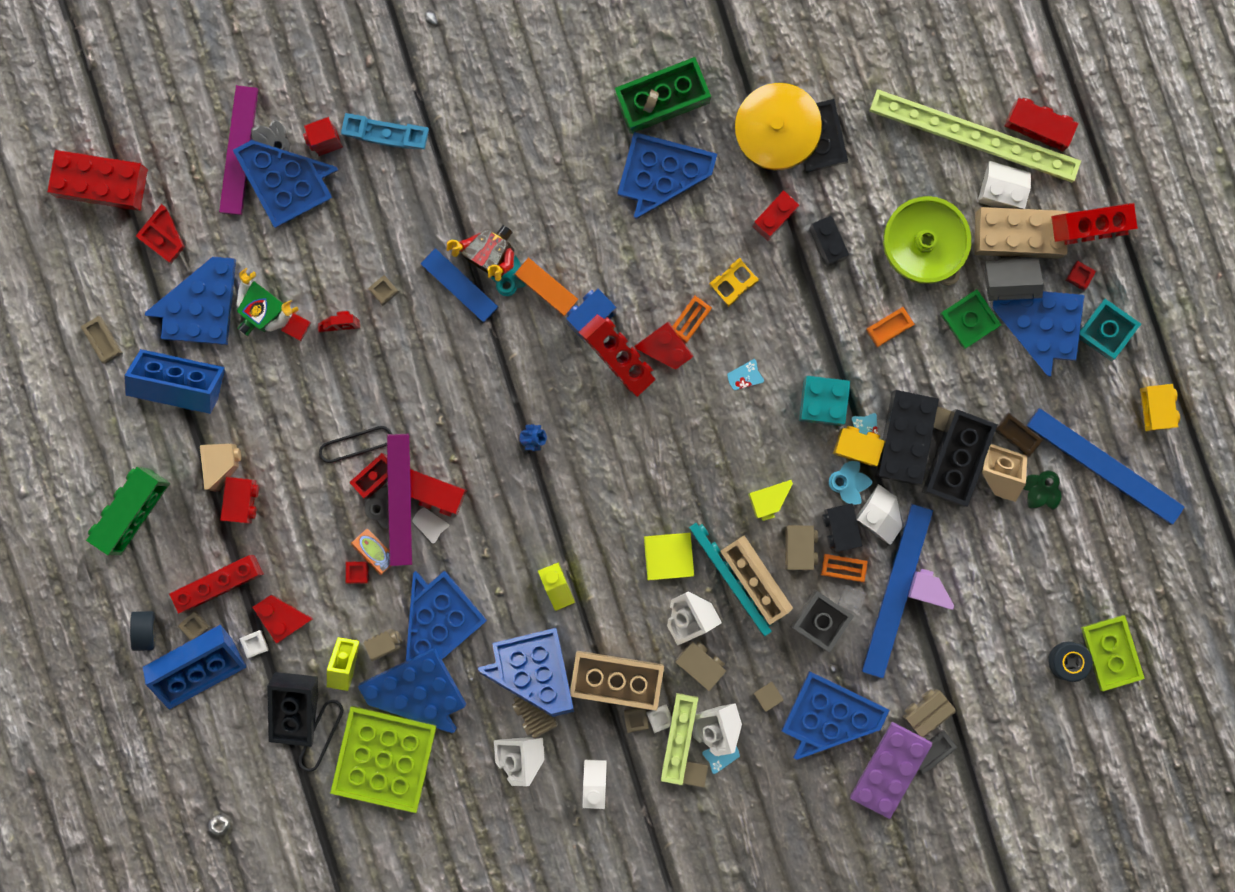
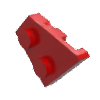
(162, 235)
(342, 321)
(665, 346)
(280, 618)

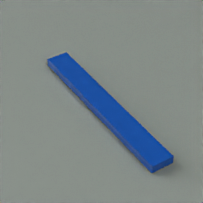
(1105, 466)
(897, 591)

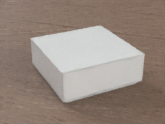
(254, 644)
(660, 719)

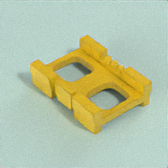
(739, 287)

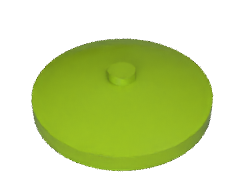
(927, 240)

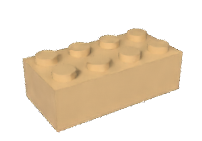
(1017, 233)
(616, 680)

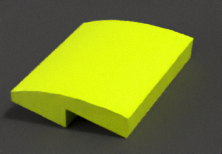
(668, 556)

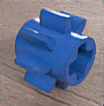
(533, 437)

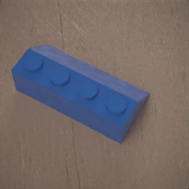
(174, 381)
(193, 667)

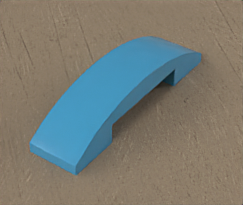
(384, 133)

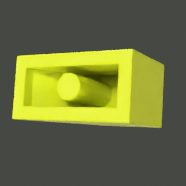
(769, 500)
(556, 586)
(342, 664)

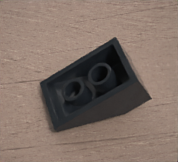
(292, 708)

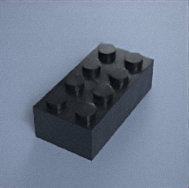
(907, 437)
(959, 458)

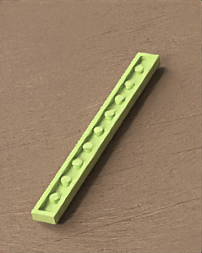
(975, 136)

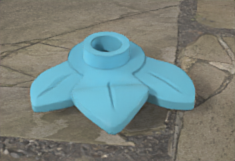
(852, 482)

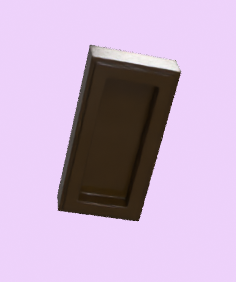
(1018, 434)

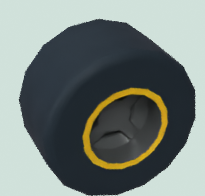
(142, 631)
(1077, 666)

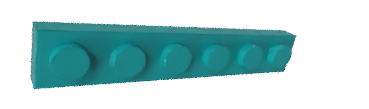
(725, 570)

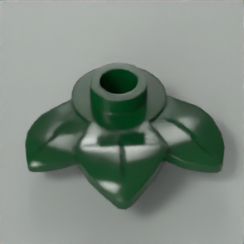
(1040, 493)

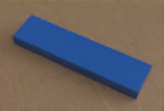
(459, 285)

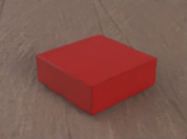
(1080, 275)
(296, 327)
(357, 572)

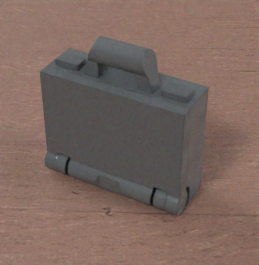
(1013, 278)

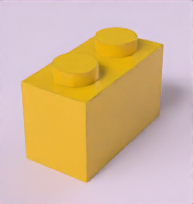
(1159, 407)
(859, 446)

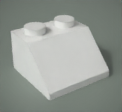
(1005, 187)

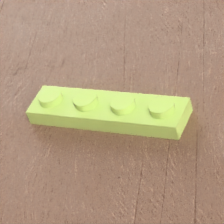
(679, 739)

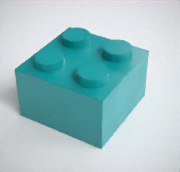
(1108, 330)
(824, 400)

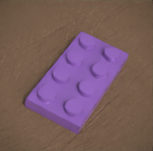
(891, 770)

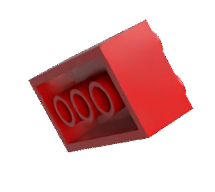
(97, 180)

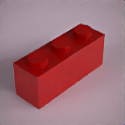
(1041, 124)
(436, 493)

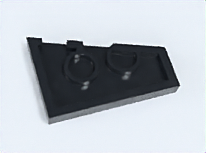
(831, 145)

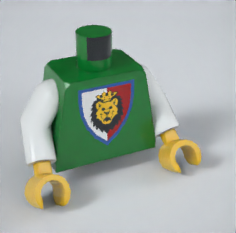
(260, 307)

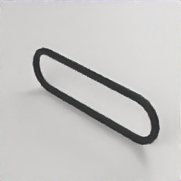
(351, 436)
(329, 739)

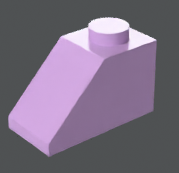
(929, 589)

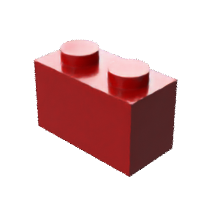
(322, 136)
(775, 215)
(371, 477)
(239, 500)

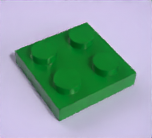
(970, 319)

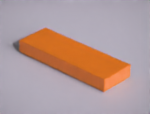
(546, 286)

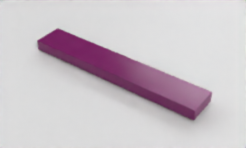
(240, 133)
(399, 499)

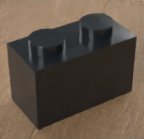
(828, 241)
(842, 528)

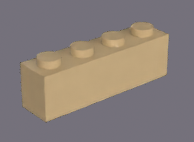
(756, 580)

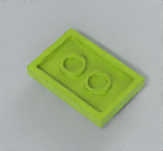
(1112, 653)

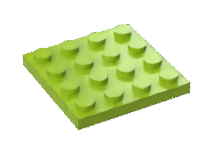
(383, 759)

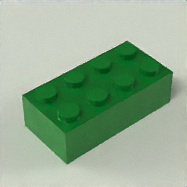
(679, 90)
(127, 511)

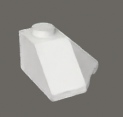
(881, 515)
(691, 617)
(718, 729)
(519, 758)

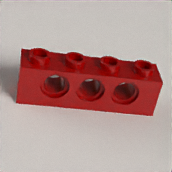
(1094, 222)
(596, 332)
(216, 584)

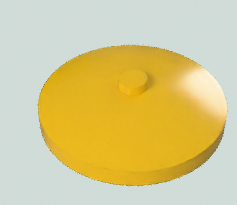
(778, 126)

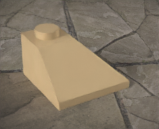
(218, 463)
(1005, 472)

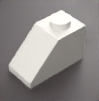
(594, 784)

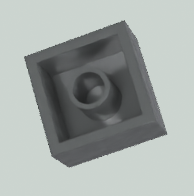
(822, 621)

